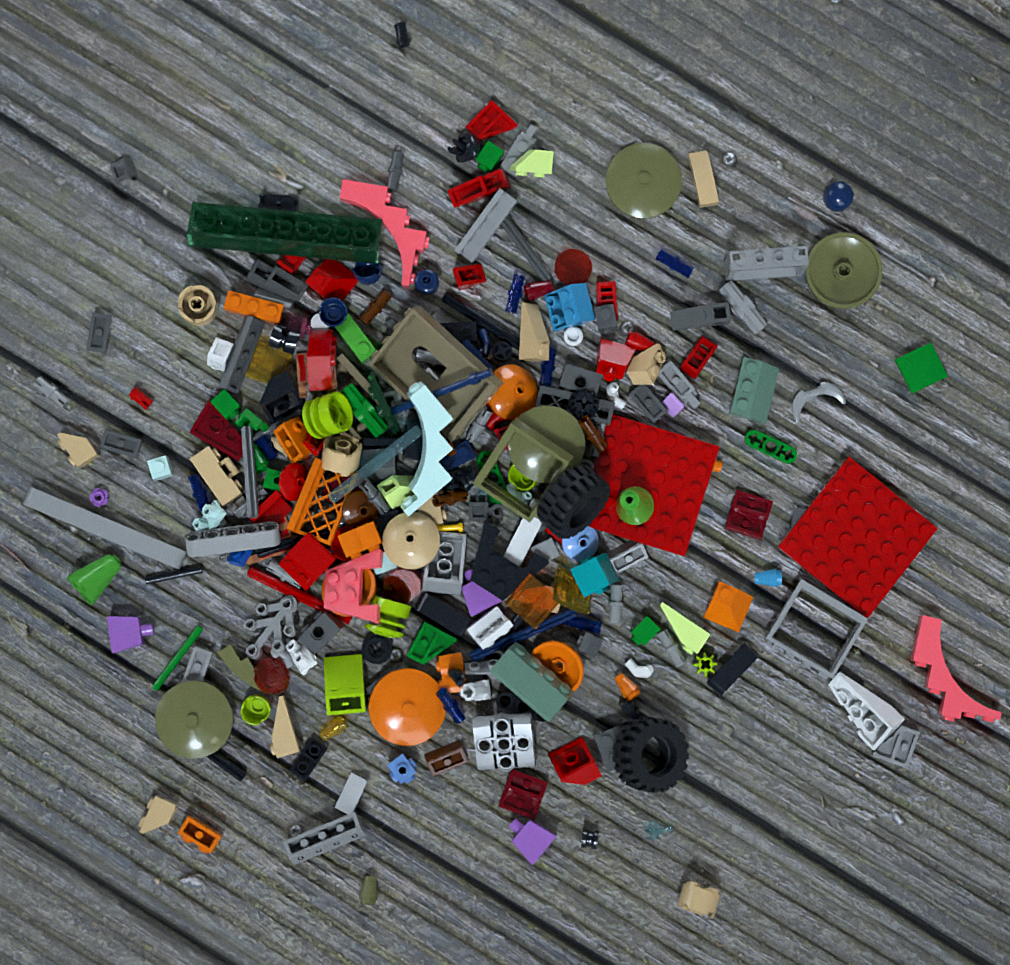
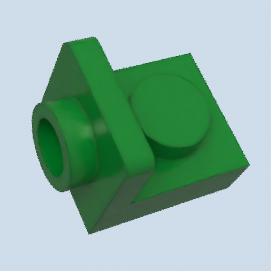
(248, 418)

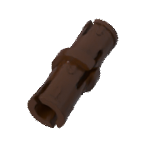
(375, 307)
(592, 433)
(449, 497)

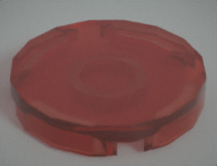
(573, 267)
(402, 585)
(271, 676)

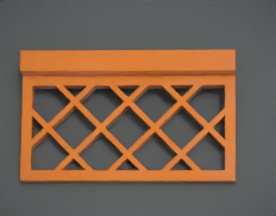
(306, 500)

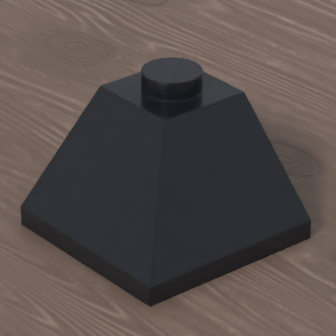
(280, 397)

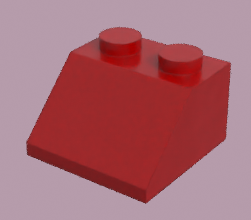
(307, 561)

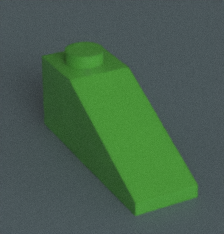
(356, 340)

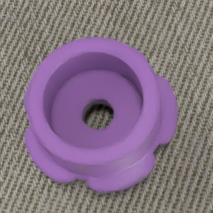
(98, 502)

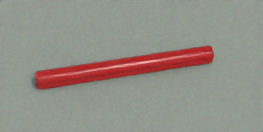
(291, 590)

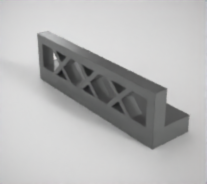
(241, 354)
(561, 396)

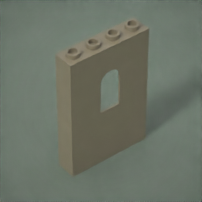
(398, 368)

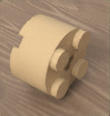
(194, 315)
(341, 454)
(698, 900)

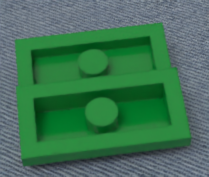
(921, 368)

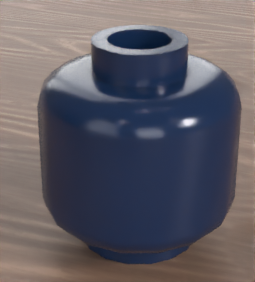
(429, 288)

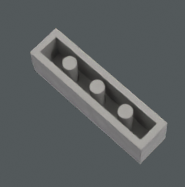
(324, 838)

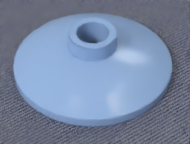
(577, 552)

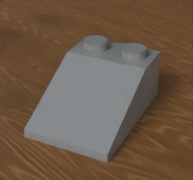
(445, 571)

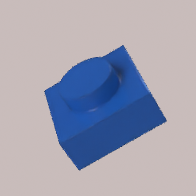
(239, 558)

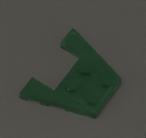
(382, 407)

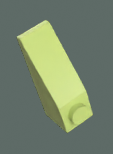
(686, 631)

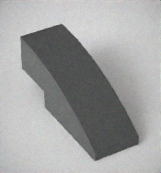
(276, 281)

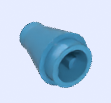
(770, 577)

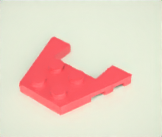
(345, 587)

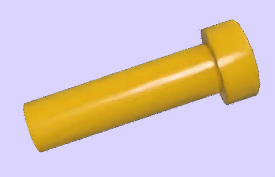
(451, 527)

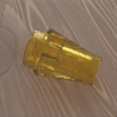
(334, 727)

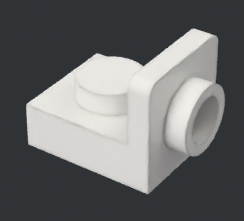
(219, 354)

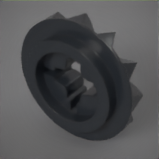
(576, 408)
(379, 658)

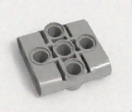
(522, 729)

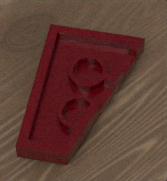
(217, 432)

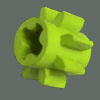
(710, 664)

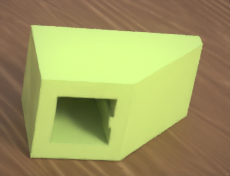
(534, 162)
(396, 489)

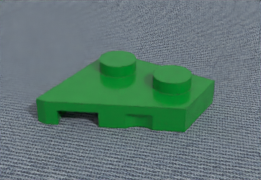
(429, 643)

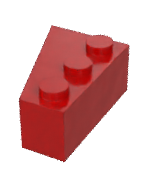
(321, 359)

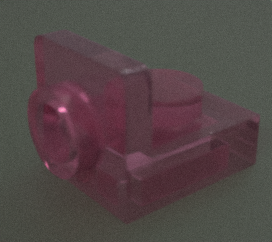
(298, 324)

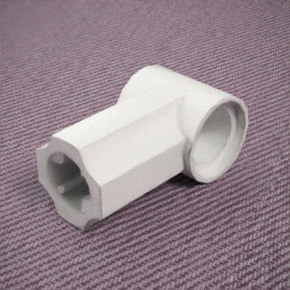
(476, 690)

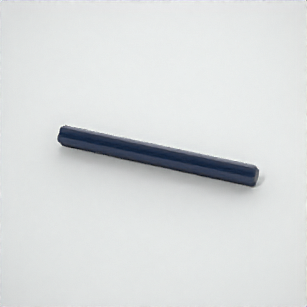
(523, 634)

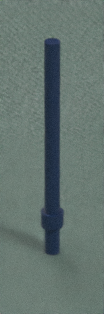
(473, 379)

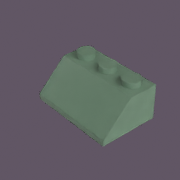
(754, 390)

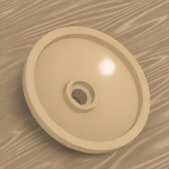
(415, 553)

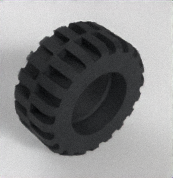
(573, 501)
(629, 754)

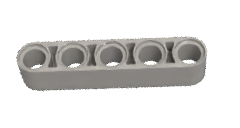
(232, 539)

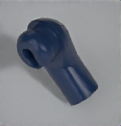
(485, 342)

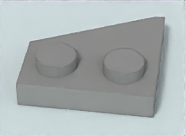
(898, 747)

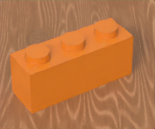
(251, 306)

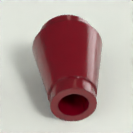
(537, 289)

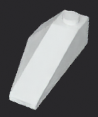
(871, 714)

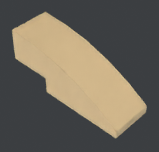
(703, 179)

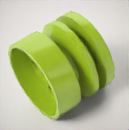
(327, 415)
(389, 616)

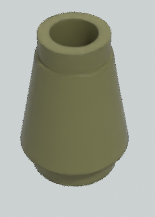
(368, 891)

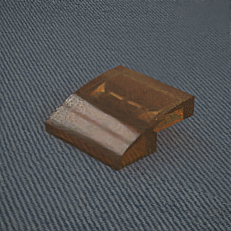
(531, 601)

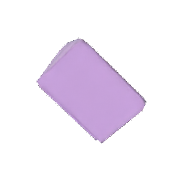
(672, 404)

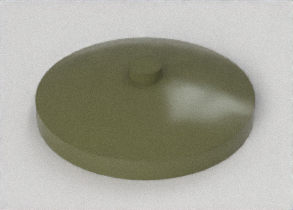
(643, 181)
(843, 270)
(556, 426)
(194, 719)

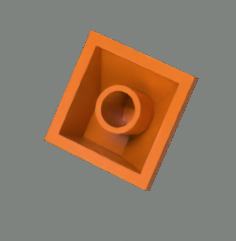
(728, 606)

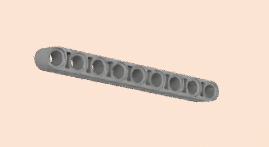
(105, 528)

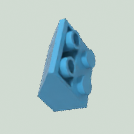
(569, 306)

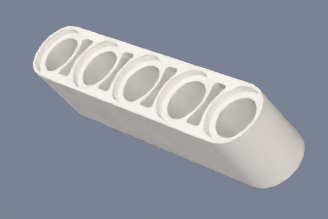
(523, 538)

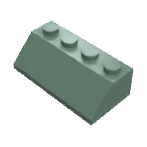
(532, 681)

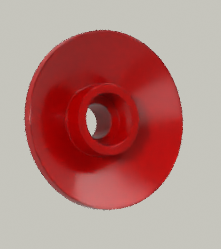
(292, 481)

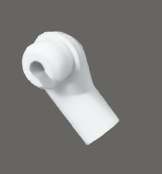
(613, 395)
(639, 671)

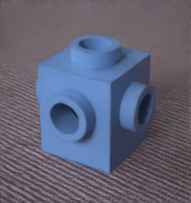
(402, 761)

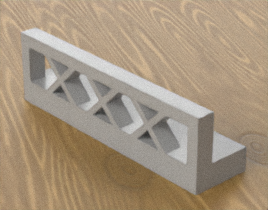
(486, 225)

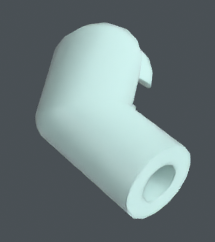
(525, 497)

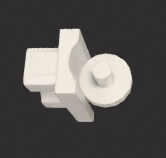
(301, 656)

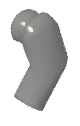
(285, 655)

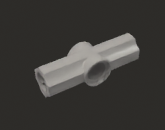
(742, 307)

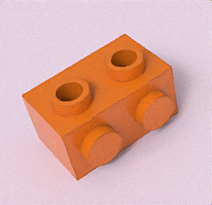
(291, 437)
(200, 834)

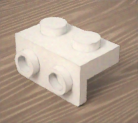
(489, 627)

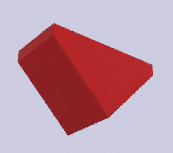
(468, 276)

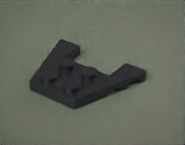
(498, 573)

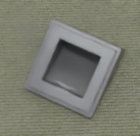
(123, 169)

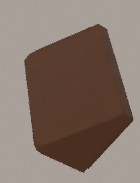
(446, 758)

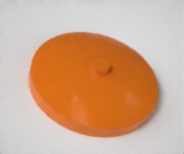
(406, 707)

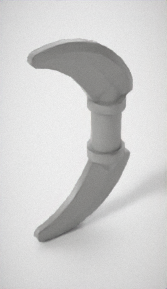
(803, 396)

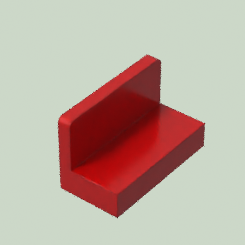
(272, 509)

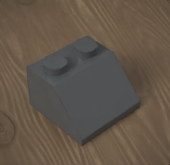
(605, 742)

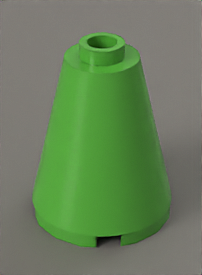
(639, 510)
(95, 577)

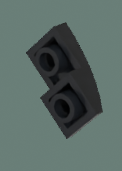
(308, 759)

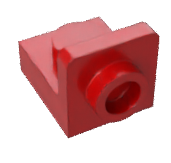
(290, 263)

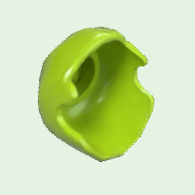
(519, 480)
(255, 709)

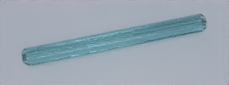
(376, 463)

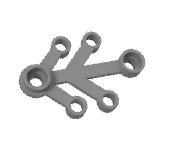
(273, 625)

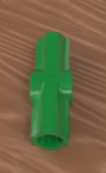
(364, 411)

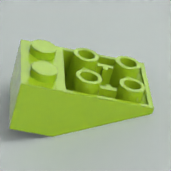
(344, 684)

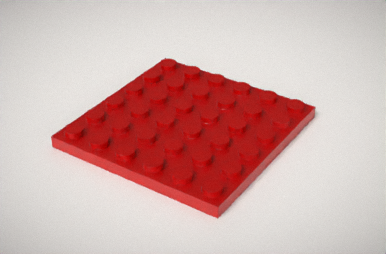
(669, 468)
(857, 537)

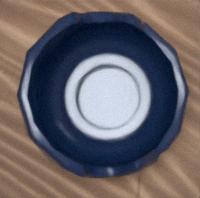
(838, 196)
(367, 272)
(333, 312)

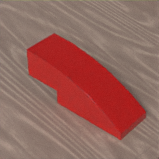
(479, 188)

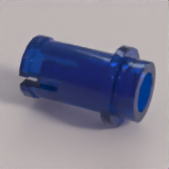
(267, 447)

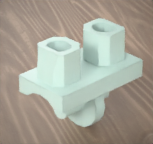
(212, 517)

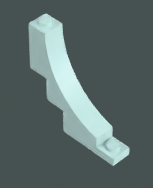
(430, 474)

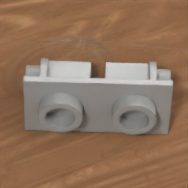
(240, 506)
(475, 670)

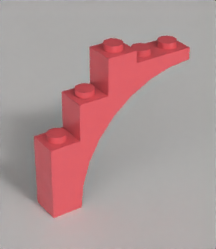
(374, 200)
(938, 679)

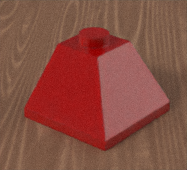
(332, 280)
(575, 763)

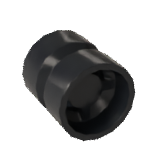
(284, 338)

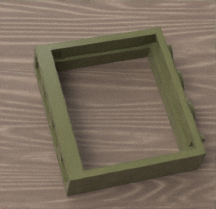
(502, 495)

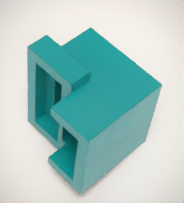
(595, 575)

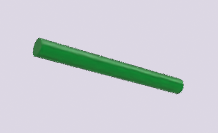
(176, 659)

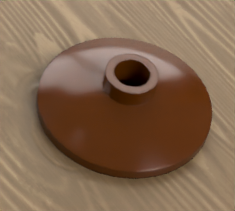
(352, 507)

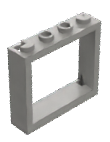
(766, 263)
(834, 604)

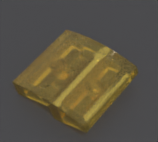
(267, 363)
(568, 593)

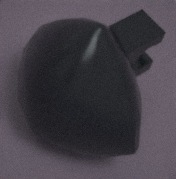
(466, 147)

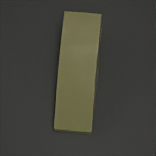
(242, 668)

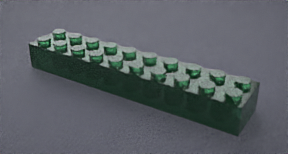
(285, 232)

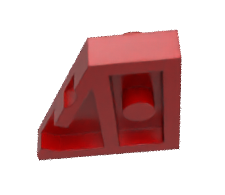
(490, 122)

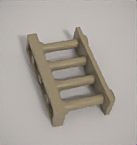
(357, 380)

